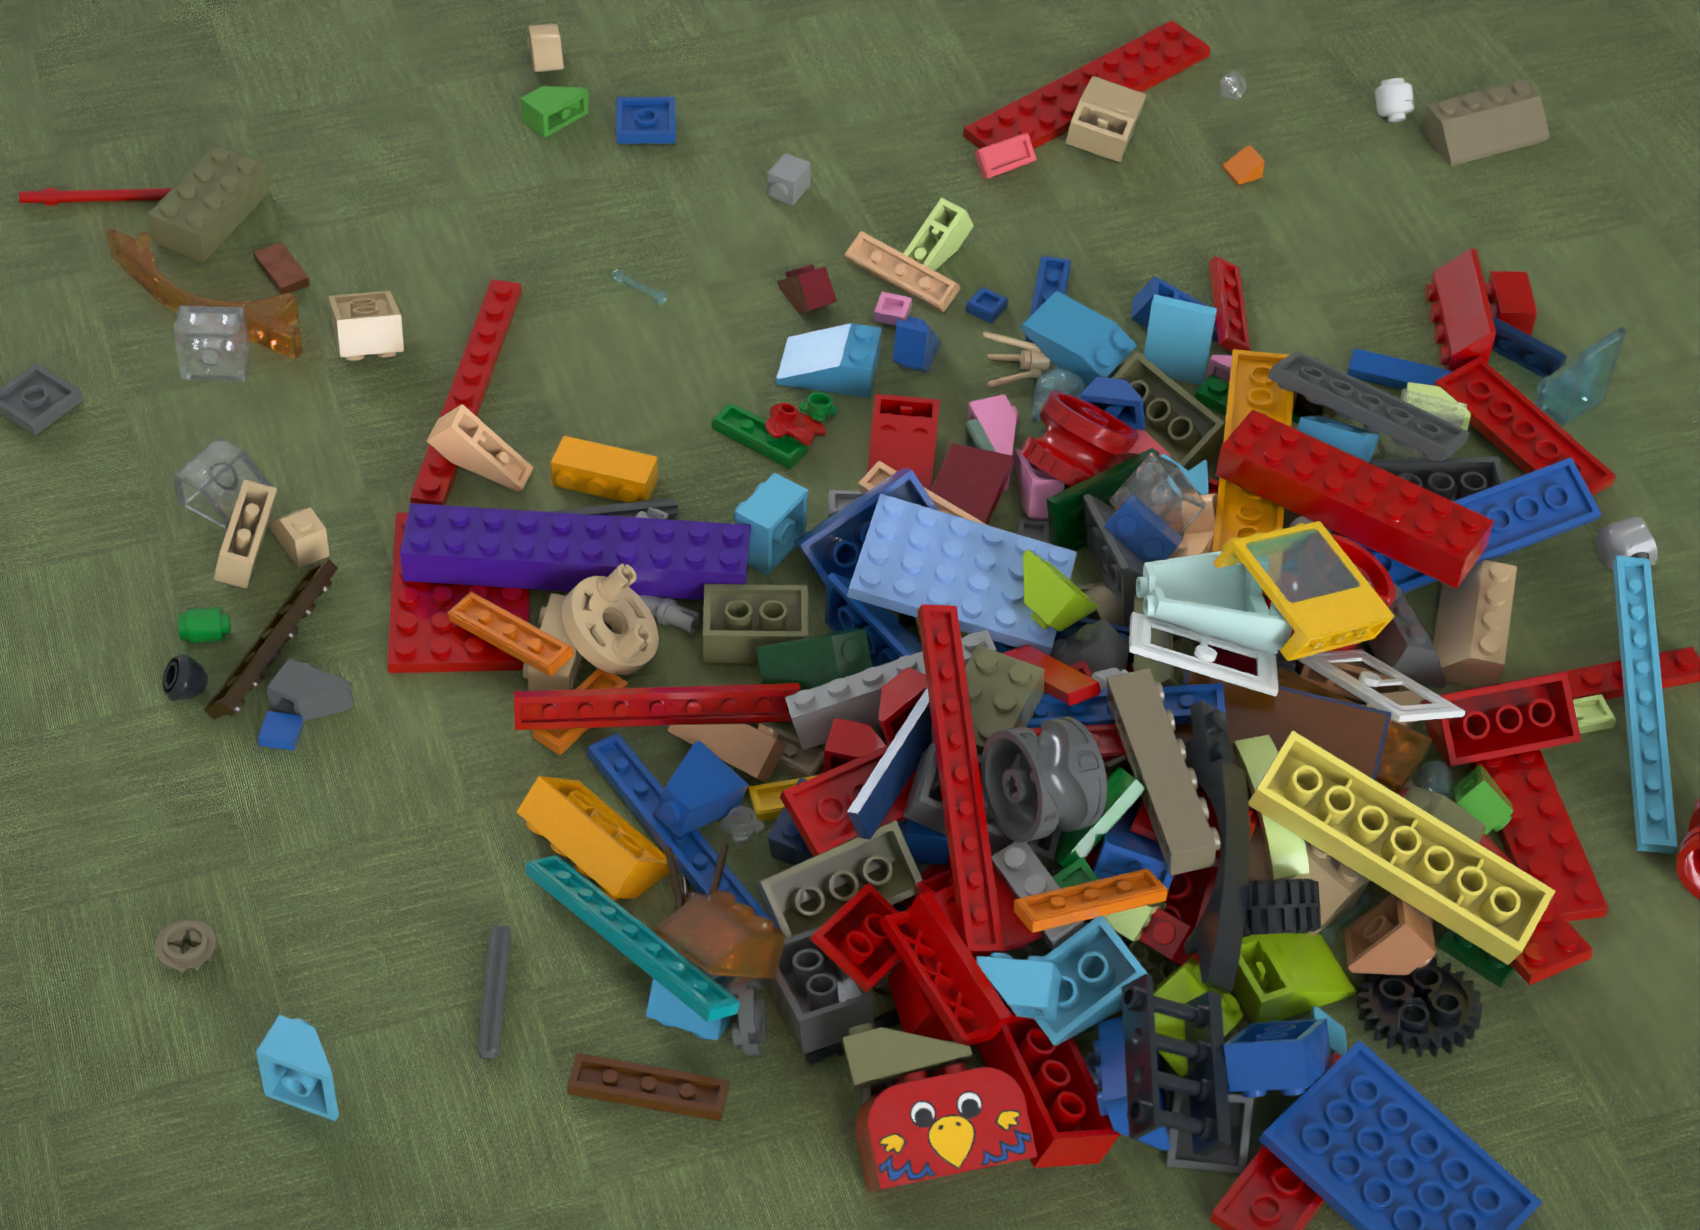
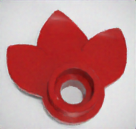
(788, 420)

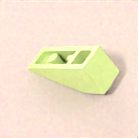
(940, 235)

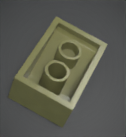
(888, 1054)

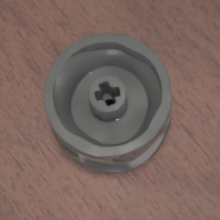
(1043, 779)

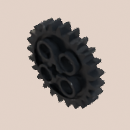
(1420, 1009)

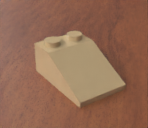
(366, 325)

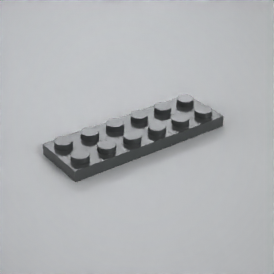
(1369, 406)

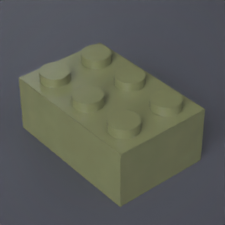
(1000, 692)

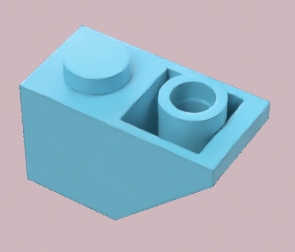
(1025, 985)

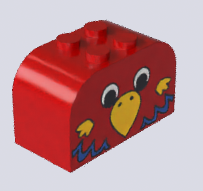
(942, 1126)

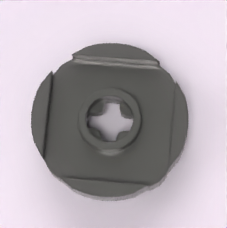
(751, 1017)

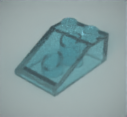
(1580, 381)

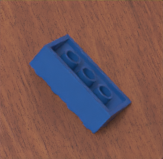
(838, 541)
(884, 633)

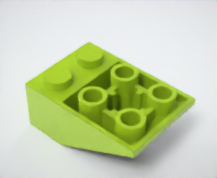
(1287, 976)

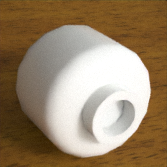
(1394, 99)

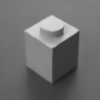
(788, 179)

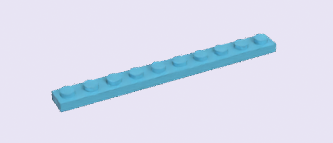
(1644, 706)

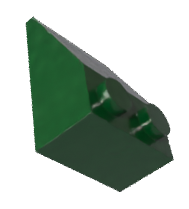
(814, 659)

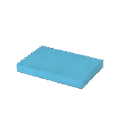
(1180, 338)

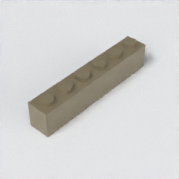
(1159, 765)

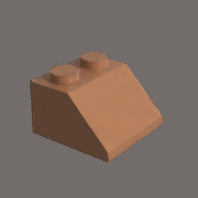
(1390, 939)

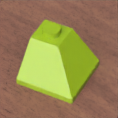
(1052, 595)

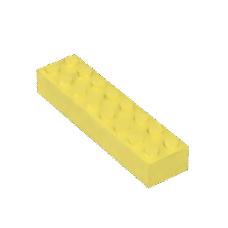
(1401, 848)

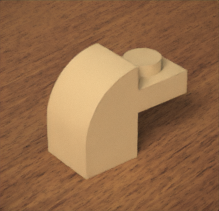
(545, 47)

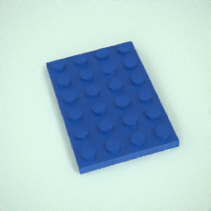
(1392, 1155)

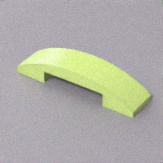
(1282, 848)

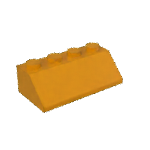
(593, 837)

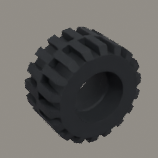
(1282, 907)

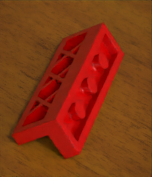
(953, 970)

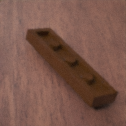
(648, 1087)

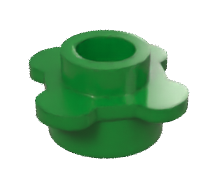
(818, 406)

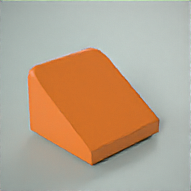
(1245, 166)

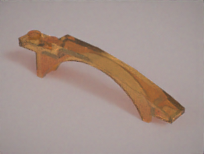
(267, 320)

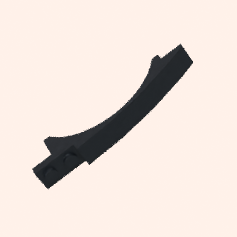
(1222, 924)

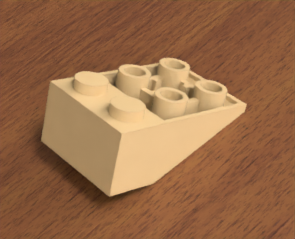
(1105, 118)

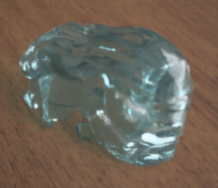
(1055, 380)

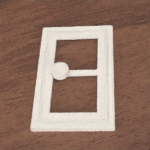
(1140, 644)
(1361, 688)

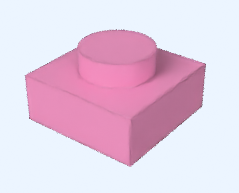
(891, 308)

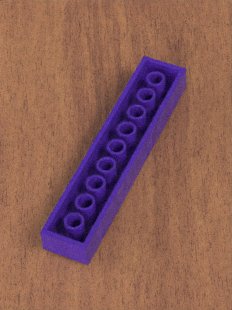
(565, 548)

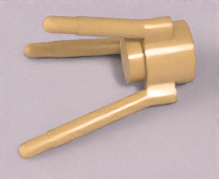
(1031, 359)

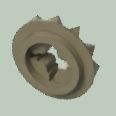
(175, 936)

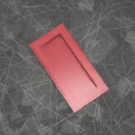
(1005, 155)

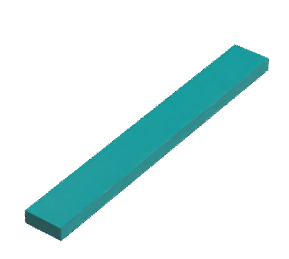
(633, 938)

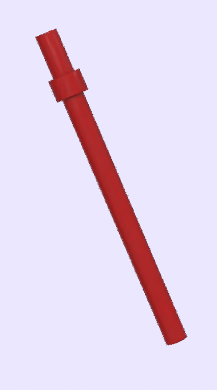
(53, 196)

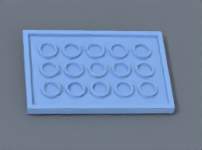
(944, 559)

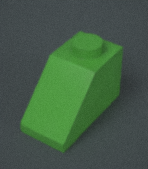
(553, 108)
(1483, 799)

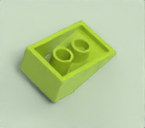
(1182, 987)

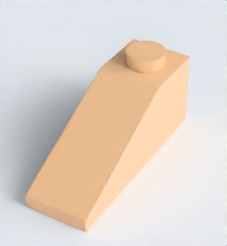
(475, 447)

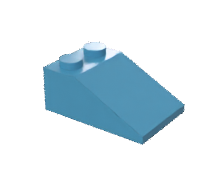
(1078, 337)
(833, 360)
(674, 1013)

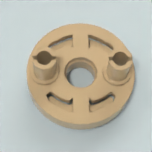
(623, 611)

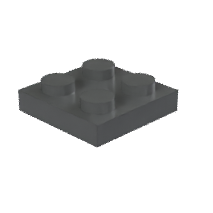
(37, 399)

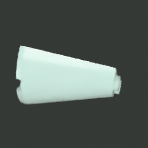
(1212, 601)

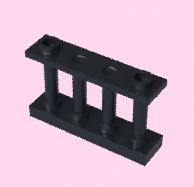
(1205, 1062)

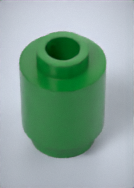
(204, 625)

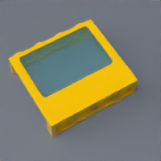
(1311, 587)

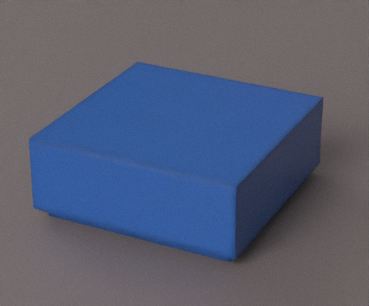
(986, 305)
(280, 730)

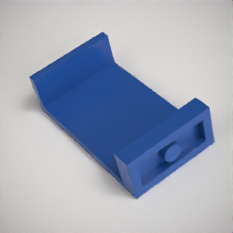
(1129, 852)

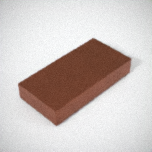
(281, 268)

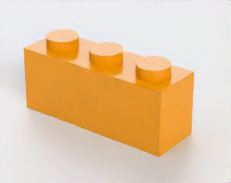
(604, 470)

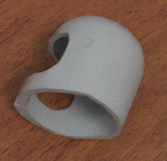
(1625, 539)

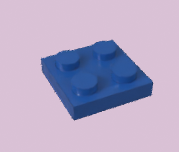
(645, 120)

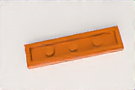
(511, 634)
(1090, 900)

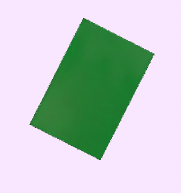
(1121, 794)

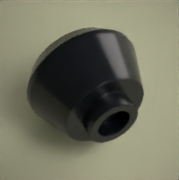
(184, 678)

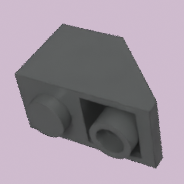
(308, 691)

